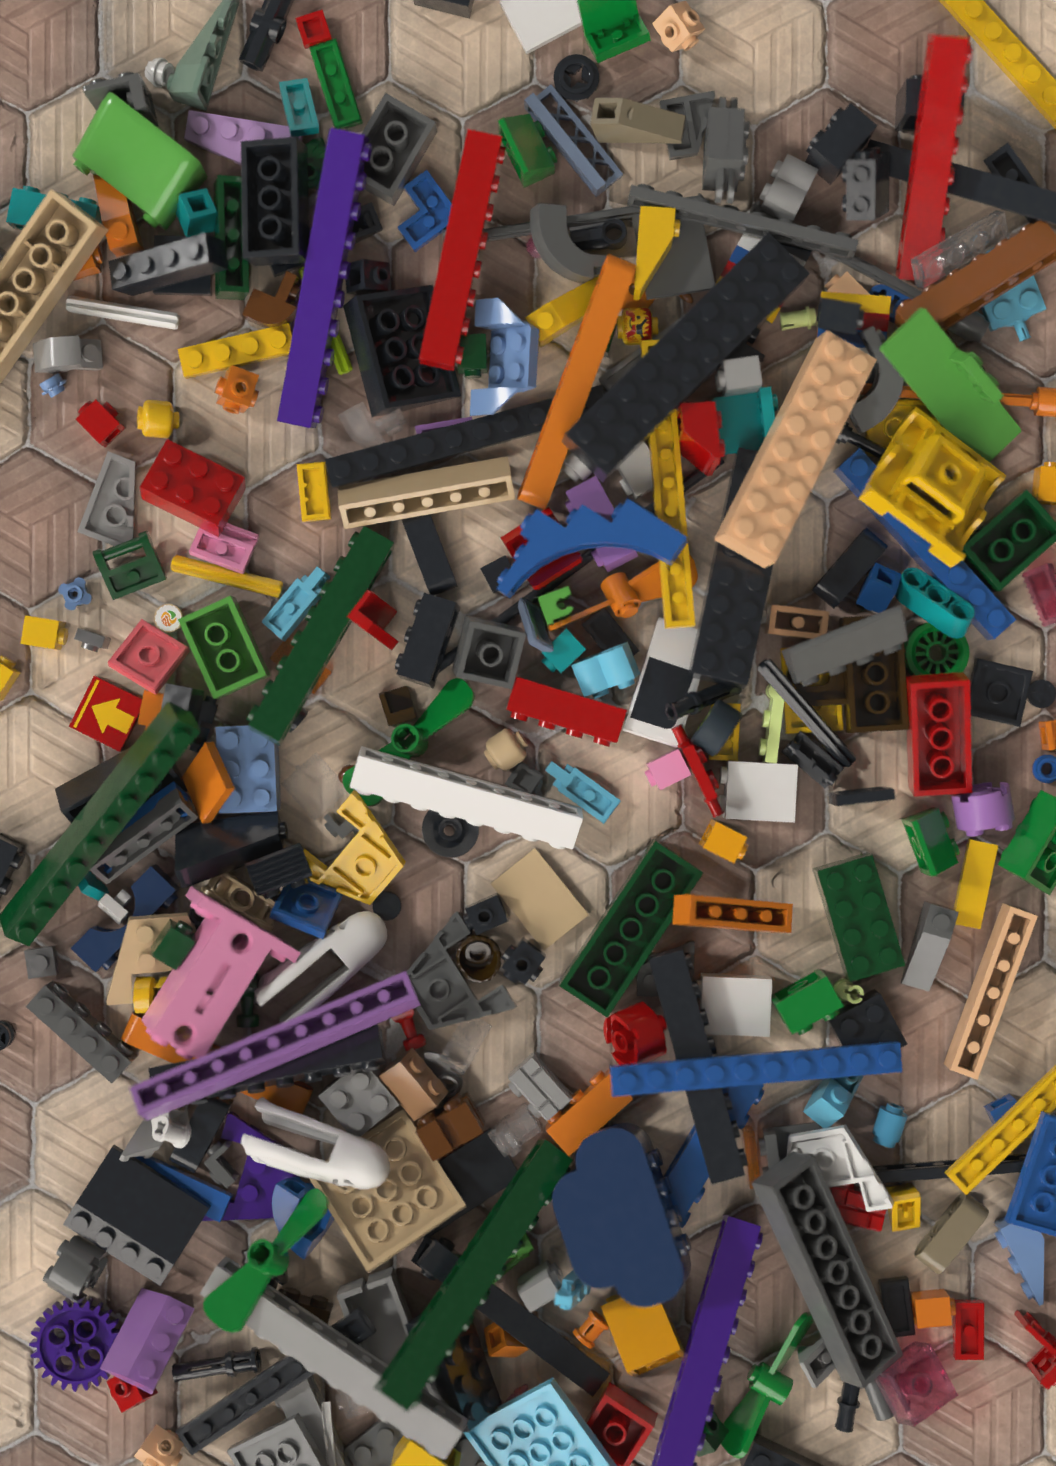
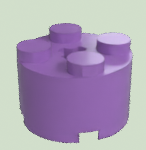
(984, 809)

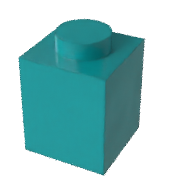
(196, 212)
(565, 652)

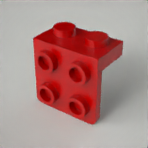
(549, 572)
(1044, 1362)

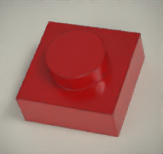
(313, 28)

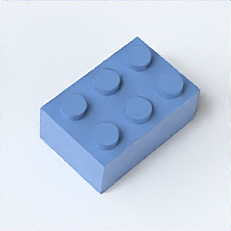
(252, 768)

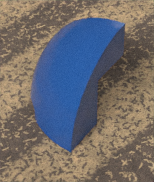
(285, 1199)

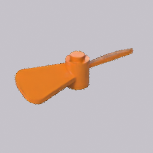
(626, 594)

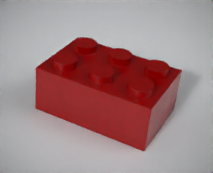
(192, 488)

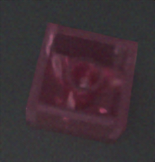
(916, 1384)

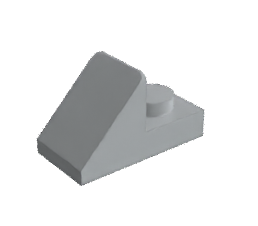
(815, 1362)

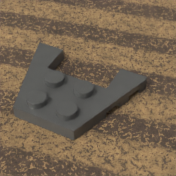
(442, 987)

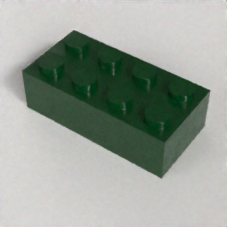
(858, 916)

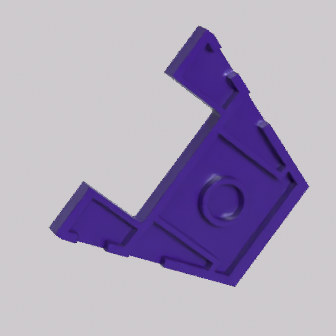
(257, 1179)

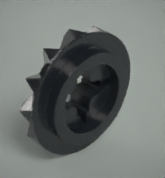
(571, 65)

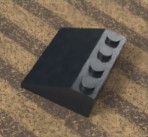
(387, 342)
(137, 1215)

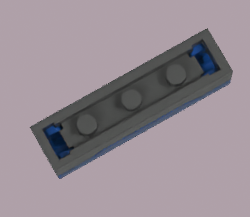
(148, 829)

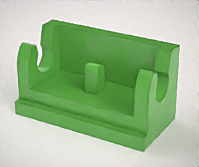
(550, 609)

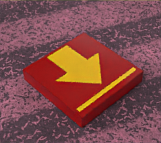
(107, 713)

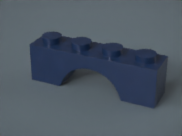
(151, 892)

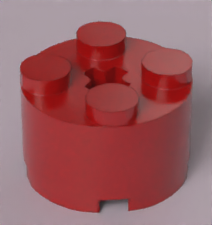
(636, 1034)

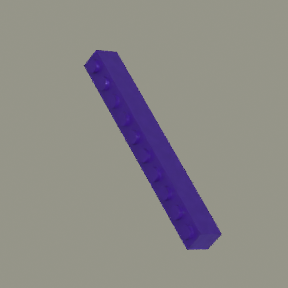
(323, 278)
(707, 1343)

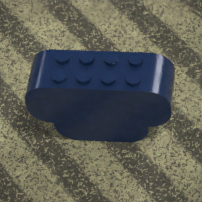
(622, 1219)

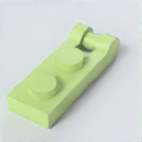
(772, 721)

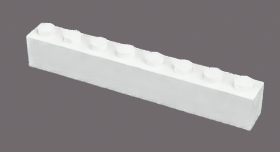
(466, 798)

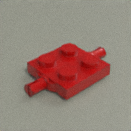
(704, 778)

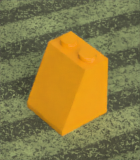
(642, 1335)

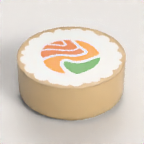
(167, 618)

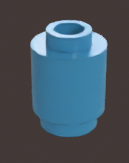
(889, 1125)

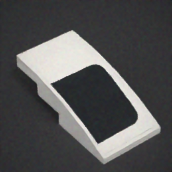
(662, 682)

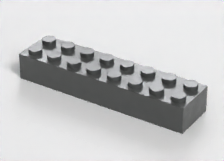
(827, 1269)

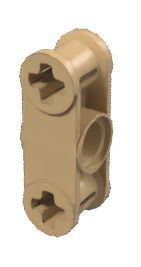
(227, 893)

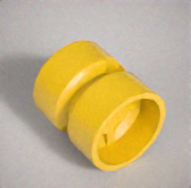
(145, 992)

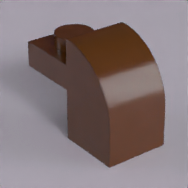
(274, 311)

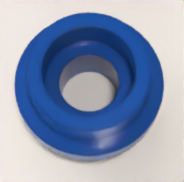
(1037, 768)

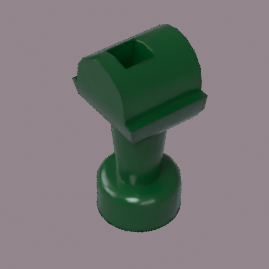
(247, 1018)

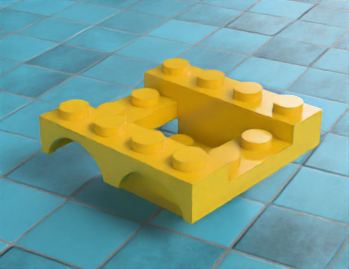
(920, 455)

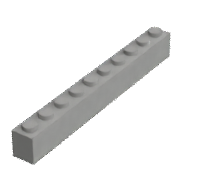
(344, 1365)

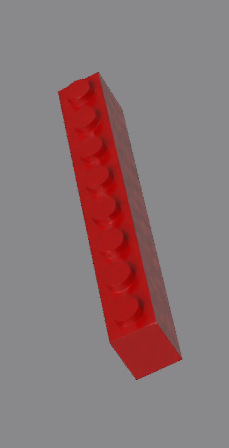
(933, 148)
(461, 249)

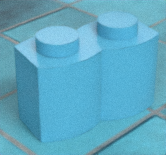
(606, 670)

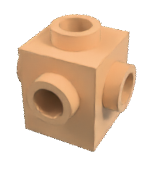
(679, 27)
(160, 1448)

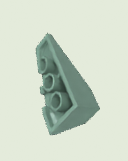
(200, 65)

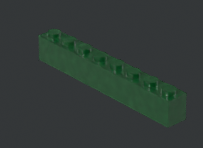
(320, 637)

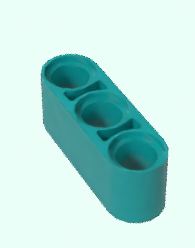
(934, 602)

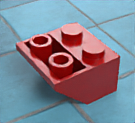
(700, 435)

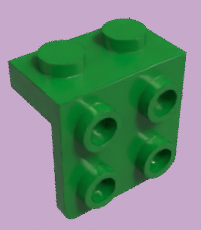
(611, 27)

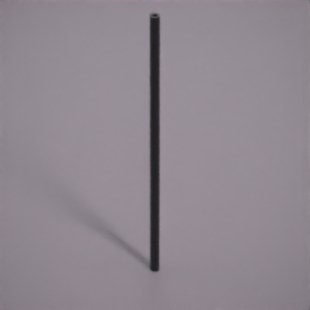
(513, 611)

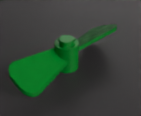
(448, 704)
(236, 1298)
(766, 1384)

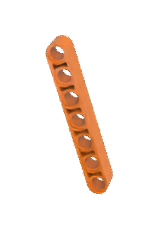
(291, 1098)

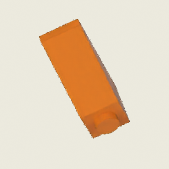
(118, 218)

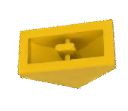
(906, 1207)

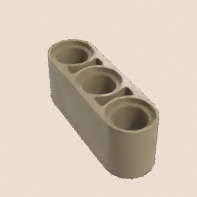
(951, 1232)

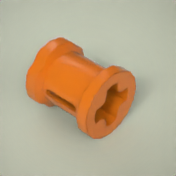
(591, 1329)

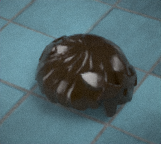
(479, 958)

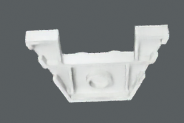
(842, 1162)

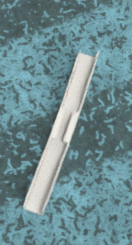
(328, 1433)

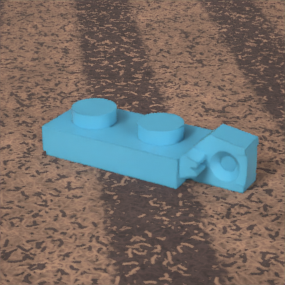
(295, 604)
(583, 791)
(572, 1292)

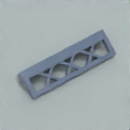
(568, 144)

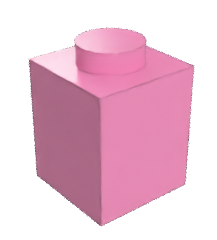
(667, 770)

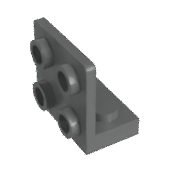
(128, 88)

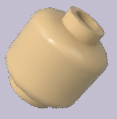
(506, 749)

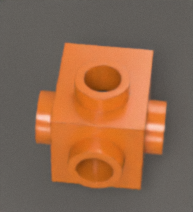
(237, 390)

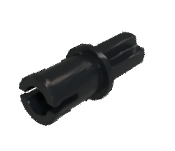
(847, 1407)

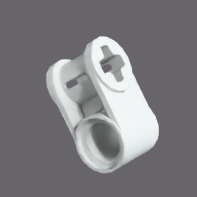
(172, 1127)

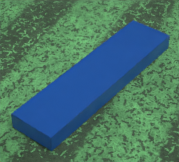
(211, 1194)

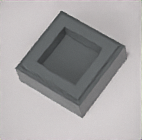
(524, 778)

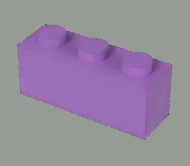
(594, 497)

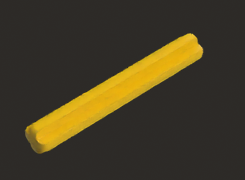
(225, 576)

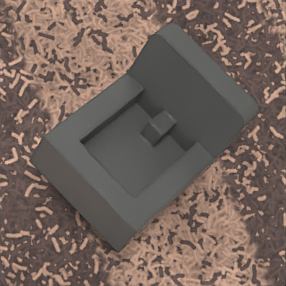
(337, 828)
(219, 1167)

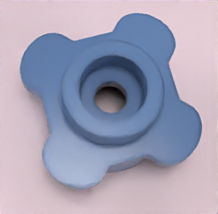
(67, 591)

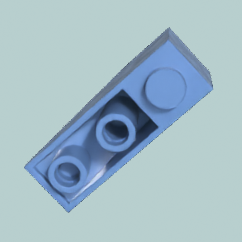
(1026, 1256)

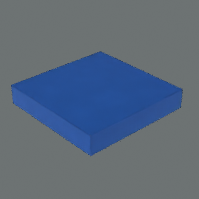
(307, 907)

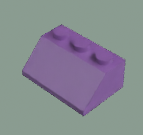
(147, 1339)

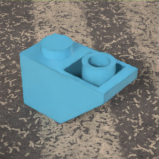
(831, 1099)

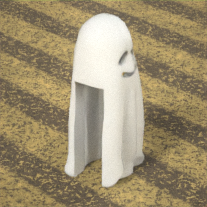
(352, 940)
(352, 1162)

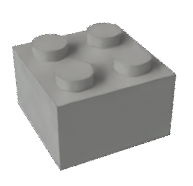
(358, 1100)

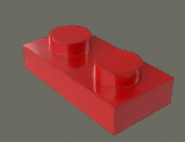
(968, 1330)

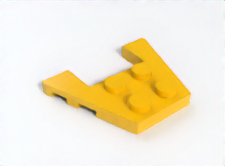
(365, 862)

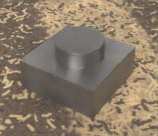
(91, 640)
(41, 962)

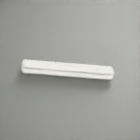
(122, 312)

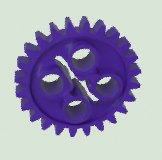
(51, 1347)

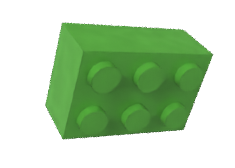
(224, 647)

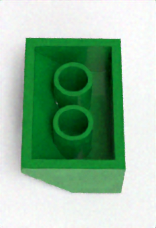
(1033, 847)

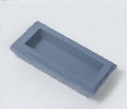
(535, 625)

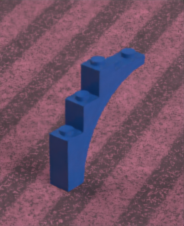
(548, 540)

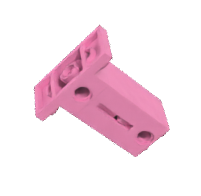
(210, 977)

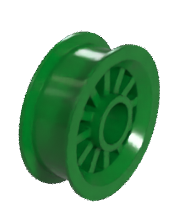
(913, 667)

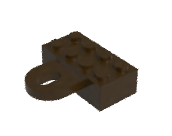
(871, 692)

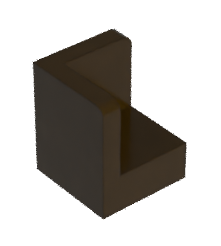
(398, 705)

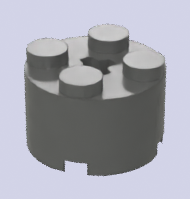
(76, 1269)

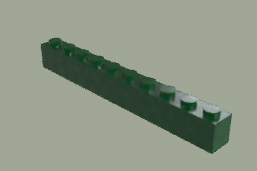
(99, 823)
(473, 1275)

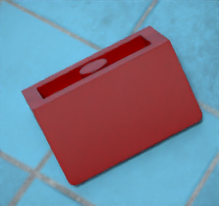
(373, 616)

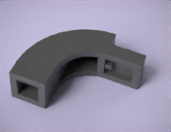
(556, 248)
(885, 390)

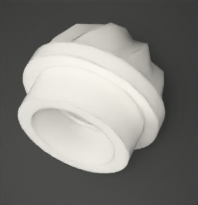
(158, 72)

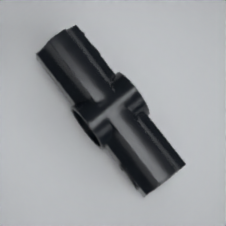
(265, 31)

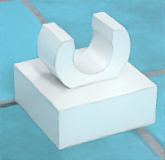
(115, 907)

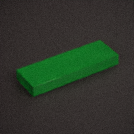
(335, 84)

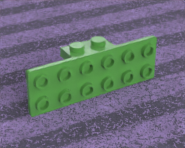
(951, 385)

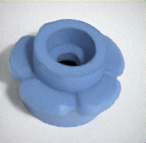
(53, 385)

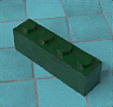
(234, 282)

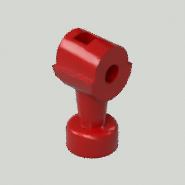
(407, 1024)

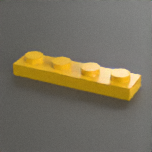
(235, 351)

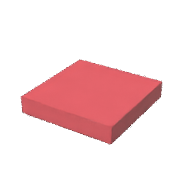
(148, 656)

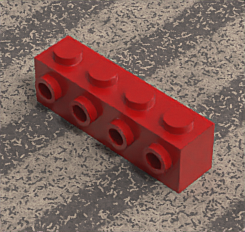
(566, 710)

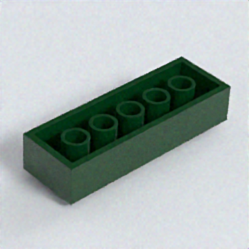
(629, 928)

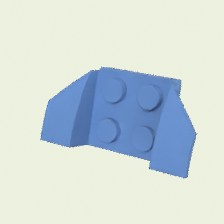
(511, 356)

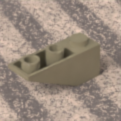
(634, 122)

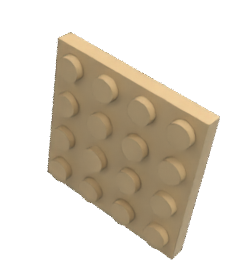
(403, 1207)

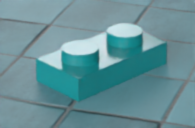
(299, 107)

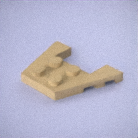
(136, 953)

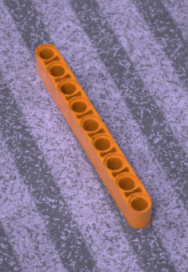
(576, 380)

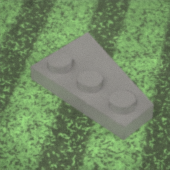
(111, 504)

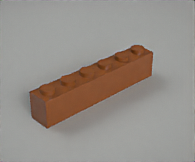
(985, 277)

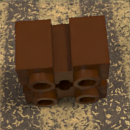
(450, 1126)

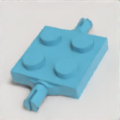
(1015, 307)

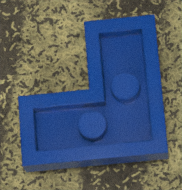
(433, 212)

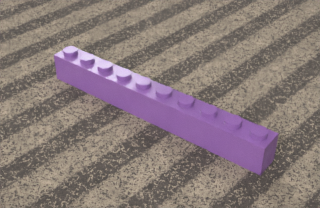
(274, 1046)

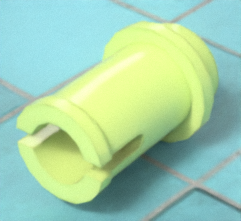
(798, 319)
(848, 991)

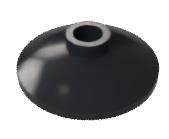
(447, 846)

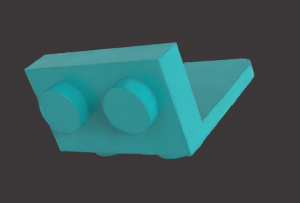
(746, 419)

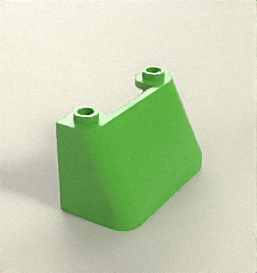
(138, 160)

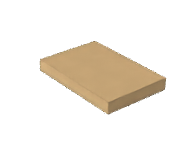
(539, 899)

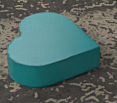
(92, 886)

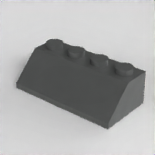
(845, 645)

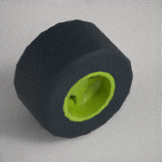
(716, 727)

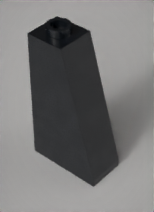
(225, 845)

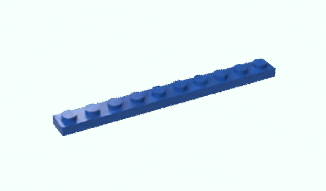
(755, 1068)

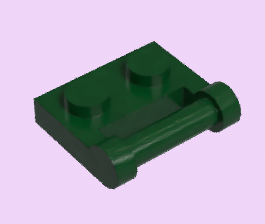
(132, 574)

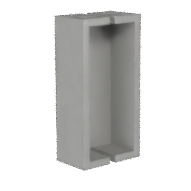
(384, 1306)

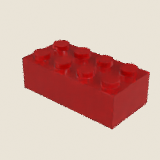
(939, 734)

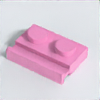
(229, 550)

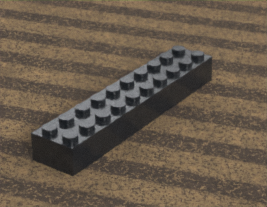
(685, 357)

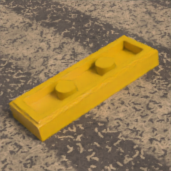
(974, 883)

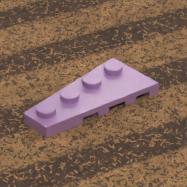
(224, 134)

